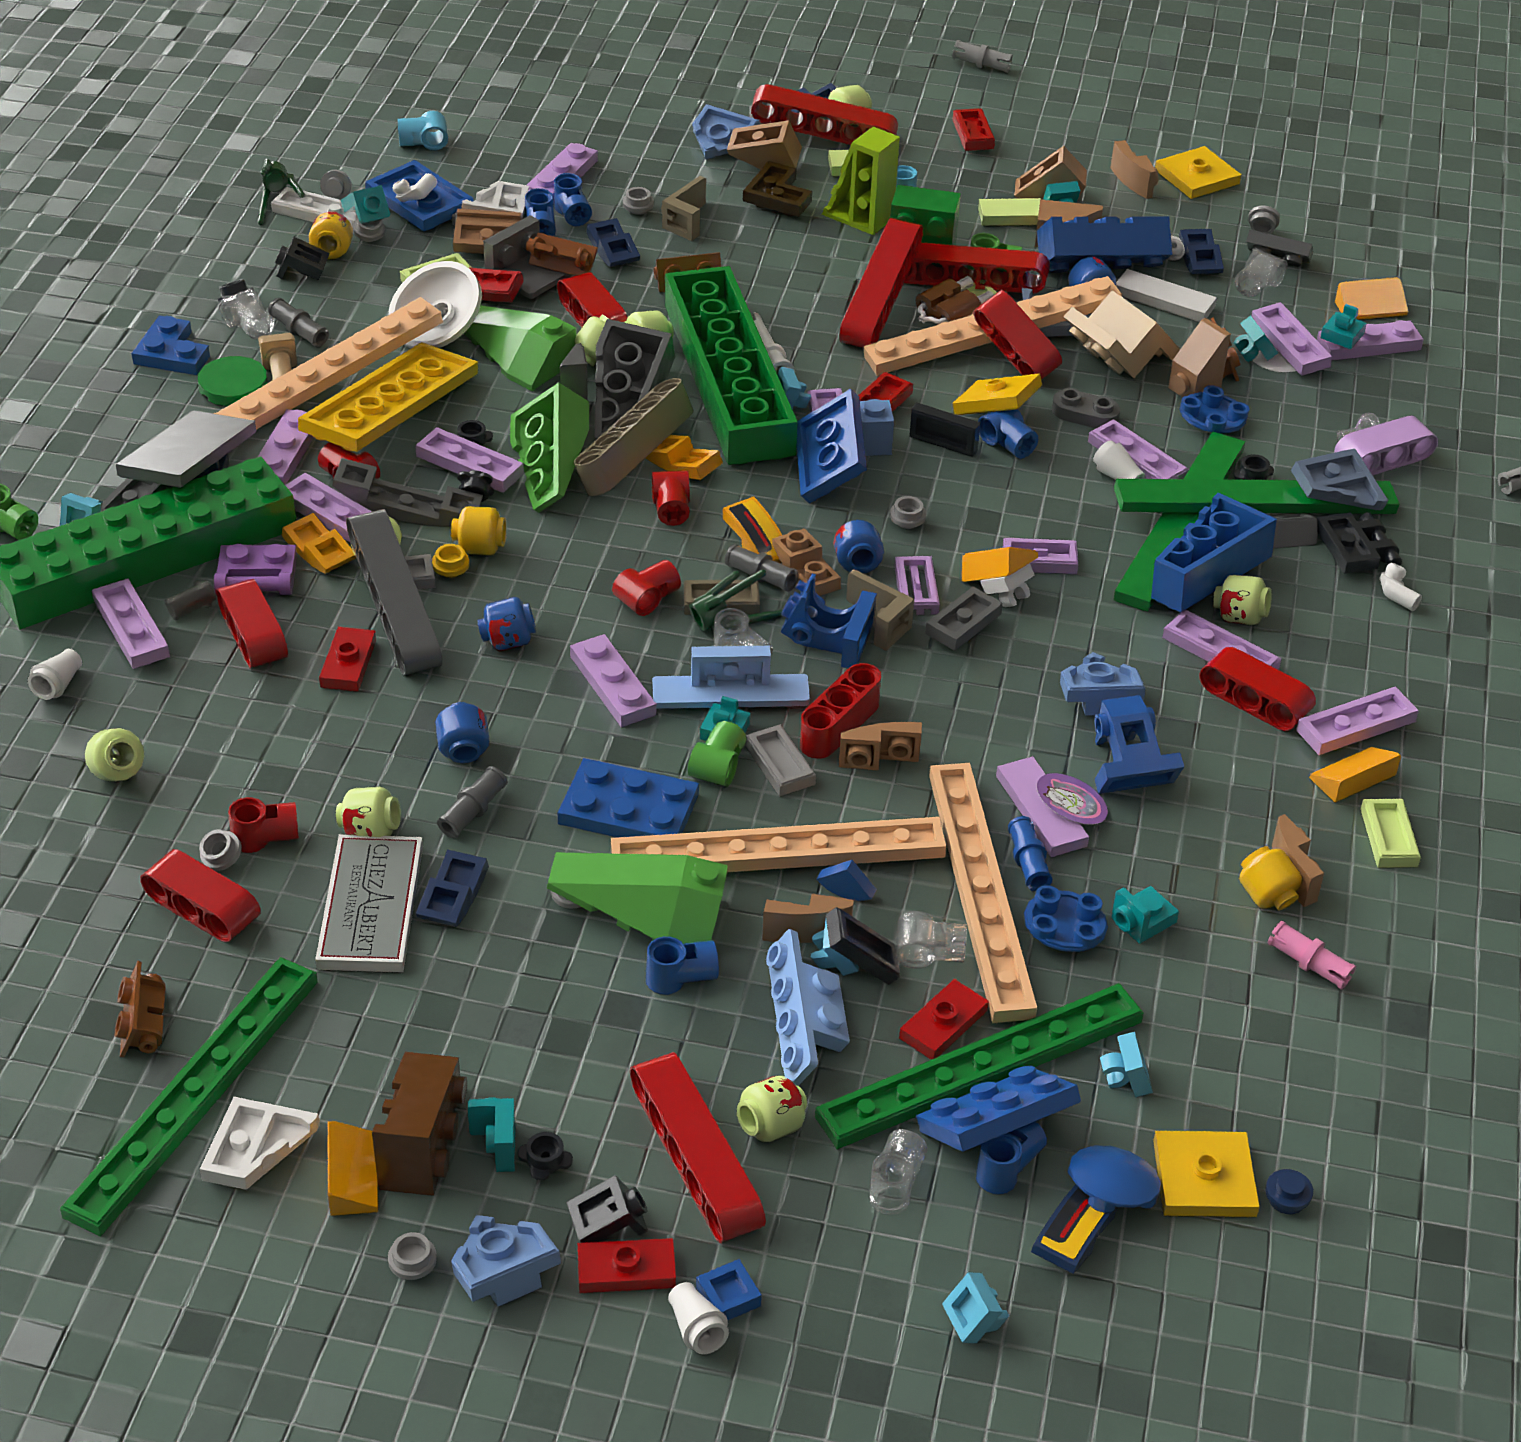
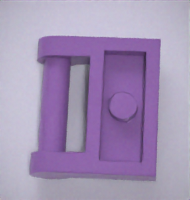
(269, 565)

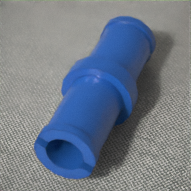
(1029, 853)

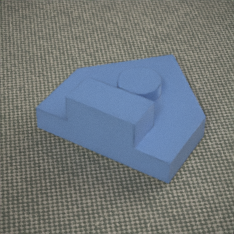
(714, 129)
(1099, 681)
(503, 1259)

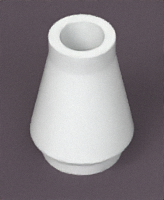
(1116, 462)
(52, 676)
(699, 1321)

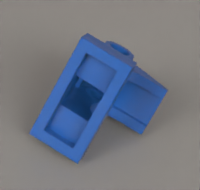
(827, 627)
(1137, 763)

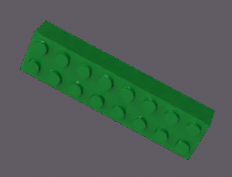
(730, 366)
(142, 540)

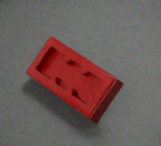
(973, 129)
(498, 284)
(888, 388)
(347, 659)
(943, 1019)
(626, 1265)

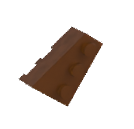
(419, 1123)

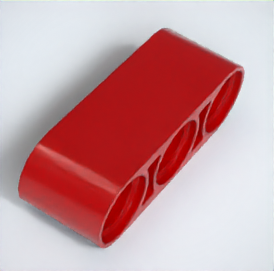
(586, 297)
(1017, 335)
(252, 623)
(1257, 688)
(840, 709)
(200, 895)

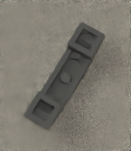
(401, 502)

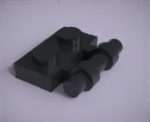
(1357, 543)

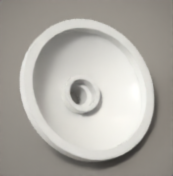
(448, 288)

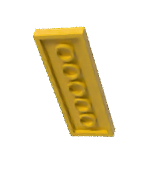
(387, 397)

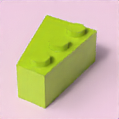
(866, 182)

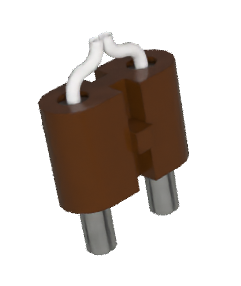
(949, 301)

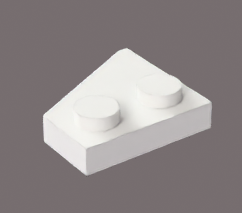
(499, 197)
(254, 1141)

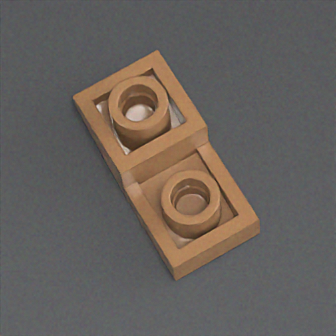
(1134, 170)
(804, 553)
(888, 741)
(1296, 846)
(804, 919)

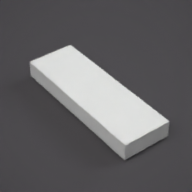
(309, 207)
(1165, 295)

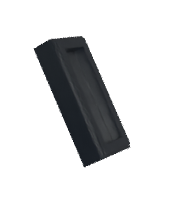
(944, 429)
(862, 945)

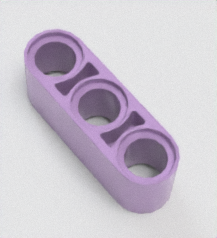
(1391, 444)

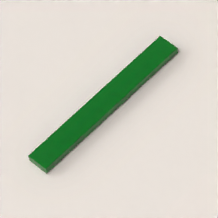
(1213, 462)
(1262, 495)
(986, 1060)
(188, 1097)

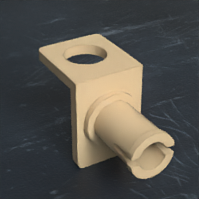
(278, 353)

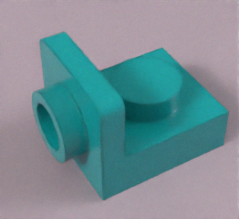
(368, 203)
(1143, 913)
(497, 1121)

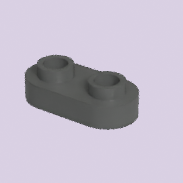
(1084, 408)

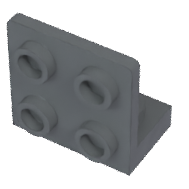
(508, 252)

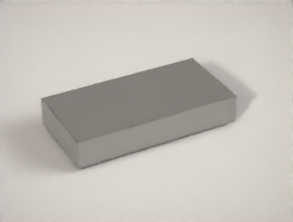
(780, 760)

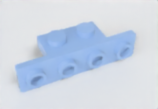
(731, 673)
(806, 1008)

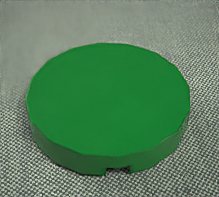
(231, 379)

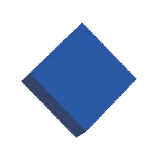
(730, 1289)

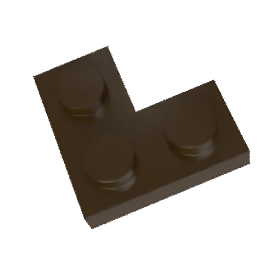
(774, 190)

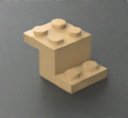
(1121, 335)

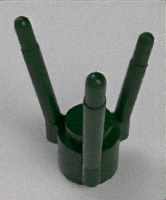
(275, 179)
(708, 605)

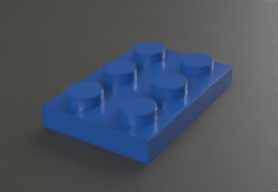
(426, 212)
(830, 446)
(626, 801)
(997, 1108)

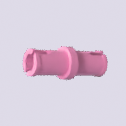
(1311, 955)

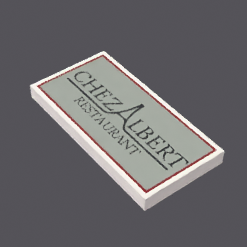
(370, 904)

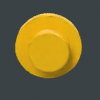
(450, 560)

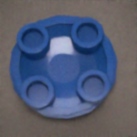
(1214, 411)
(1066, 919)
(1114, 1178)

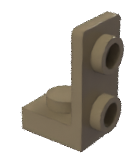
(682, 209)
(892, 611)

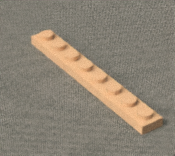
(966, 334)
(336, 363)
(799, 844)
(982, 894)

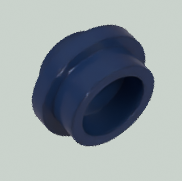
(1289, 1191)

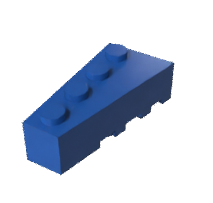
(1116, 243)
(1221, 543)

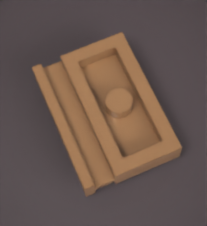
(478, 225)

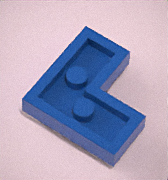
(168, 349)

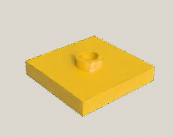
(1198, 172)
(997, 394)
(1205, 1174)

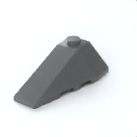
(627, 368)

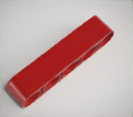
(814, 107)
(984, 262)
(881, 283)
(697, 1147)

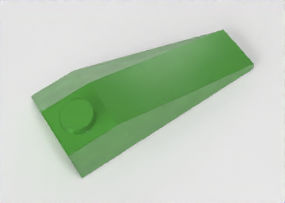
(523, 343)
(548, 440)
(645, 891)

